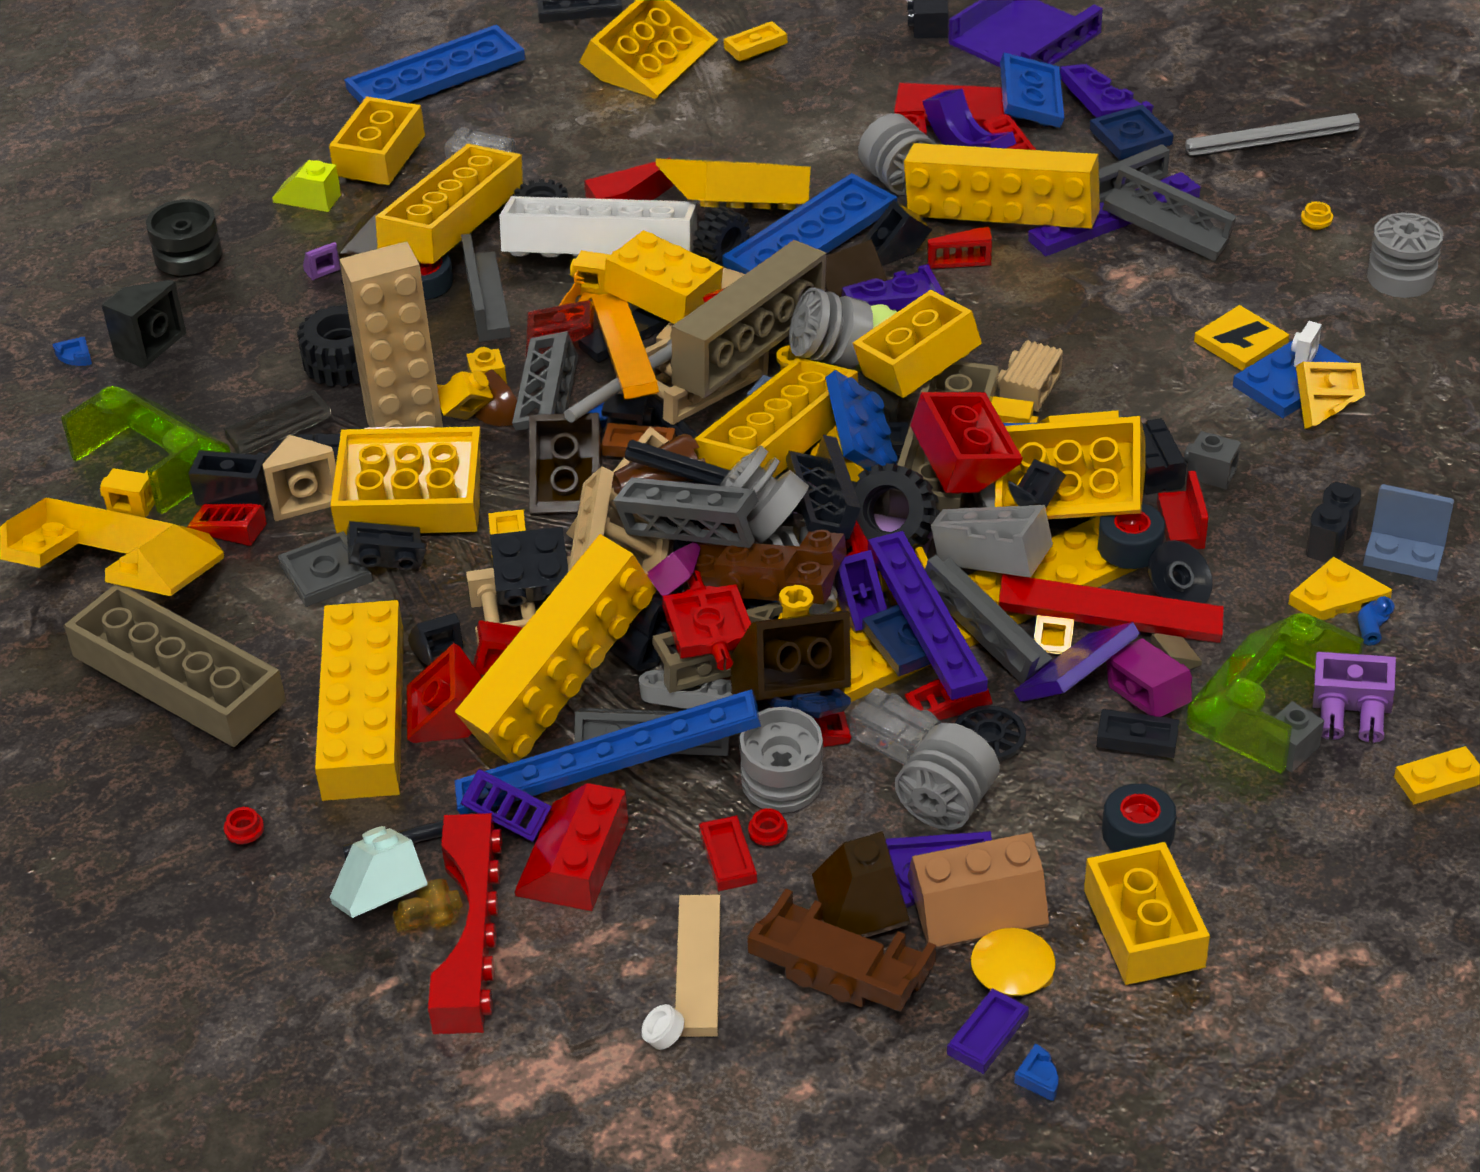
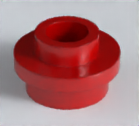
(243, 825)
(768, 827)

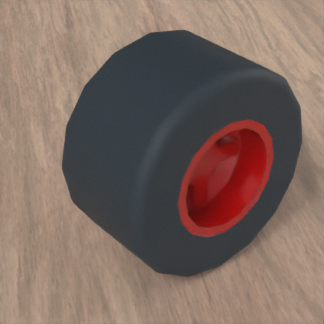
(1131, 538)
(1138, 817)

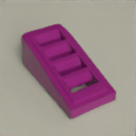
(674, 569)

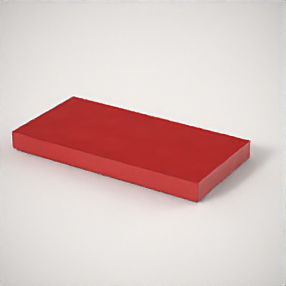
(982, 101)

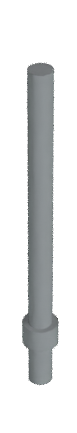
(613, 387)

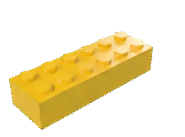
(1003, 185)
(450, 201)
(781, 416)
(557, 650)
(360, 701)

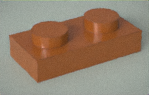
(618, 436)

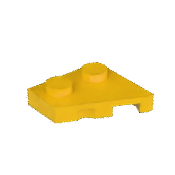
(1327, 389)
(1336, 590)

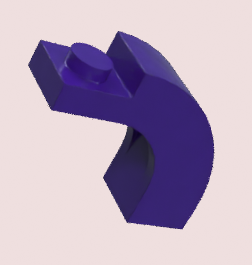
(955, 124)

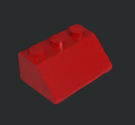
(963, 440)
(576, 847)

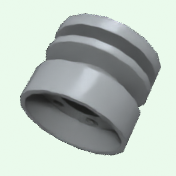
(886, 147)
(1404, 255)
(827, 327)
(774, 496)
(782, 760)
(947, 776)

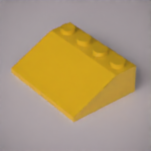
(647, 47)
(739, 182)
(1097, 456)
(408, 478)

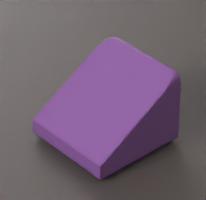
(322, 261)

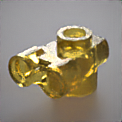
(432, 905)

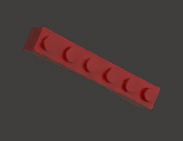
(459, 984)

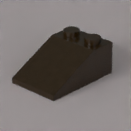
(561, 461)

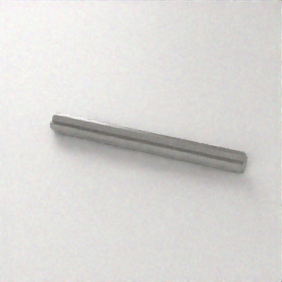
(1272, 134)

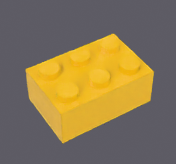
(377, 140)
(660, 276)
(917, 343)
(1146, 913)

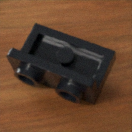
(385, 545)

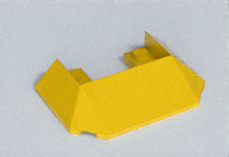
(157, 556)

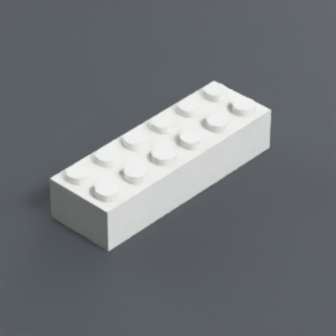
(590, 224)

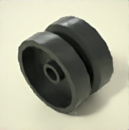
(184, 237)

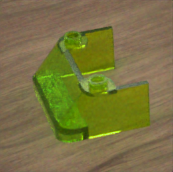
(118, 409)
(1232, 699)

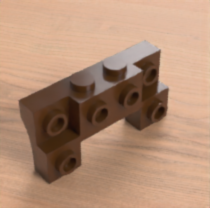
(768, 568)
(836, 959)

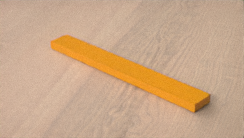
(625, 346)

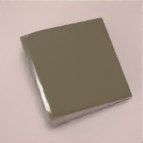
(1177, 649)

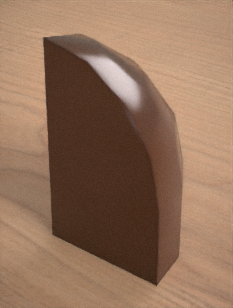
(501, 408)

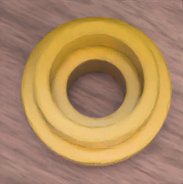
(1317, 215)

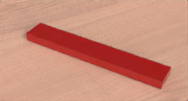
(1111, 607)

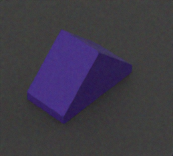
(859, 588)

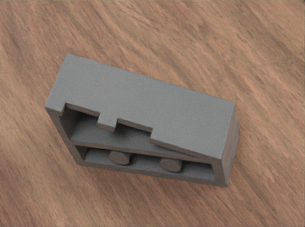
(994, 538)

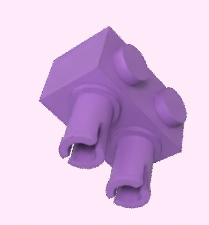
(1354, 684)

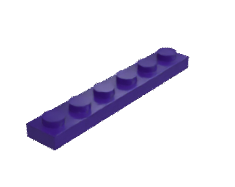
(1055, 238)
(927, 616)

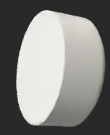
(662, 1026)

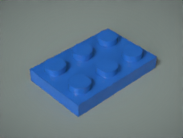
(1031, 90)
(1275, 380)
(860, 422)

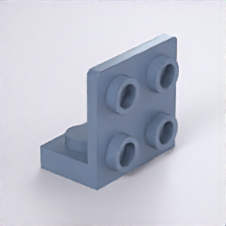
(1409, 532)

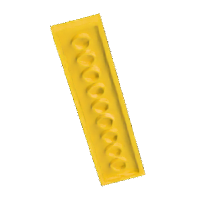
(1070, 560)

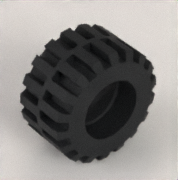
(328, 347)
(916, 489)

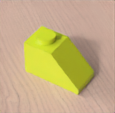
(311, 187)

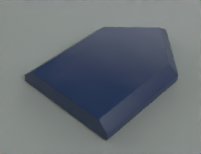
(814, 704)

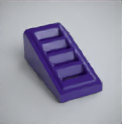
(475, 790)

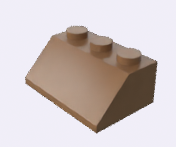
(979, 890)

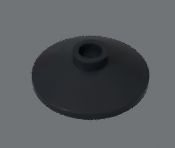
(1180, 572)

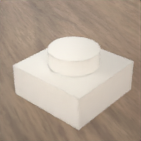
(1306, 343)

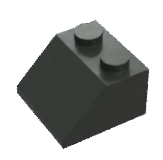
(144, 321)

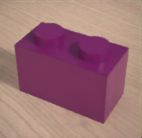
(1149, 678)

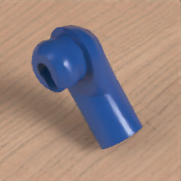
(1372, 617)

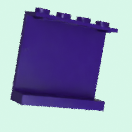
(1022, 29)

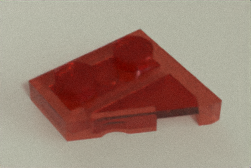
(573, 317)

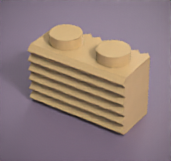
(1031, 373)

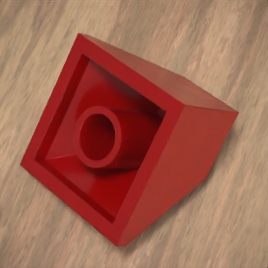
(436, 696)

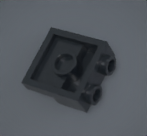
(528, 564)

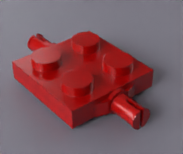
(706, 620)

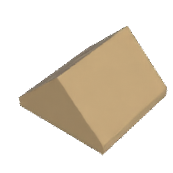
(299, 477)

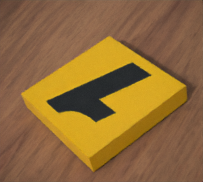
(1241, 337)

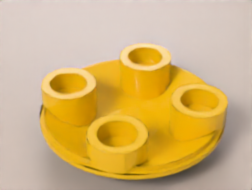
(1013, 961)

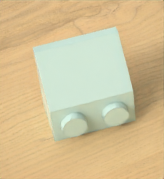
(377, 872)

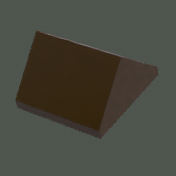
(852, 267)

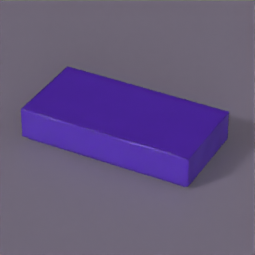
(987, 1031)

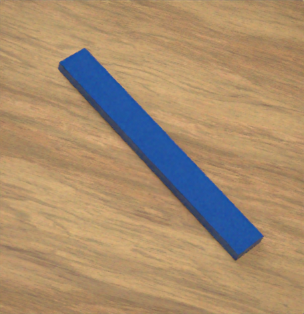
(622, 748)

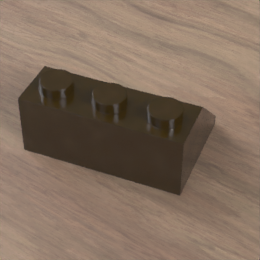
(793, 656)

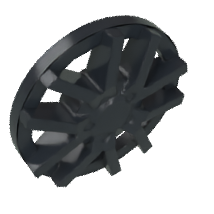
(993, 731)

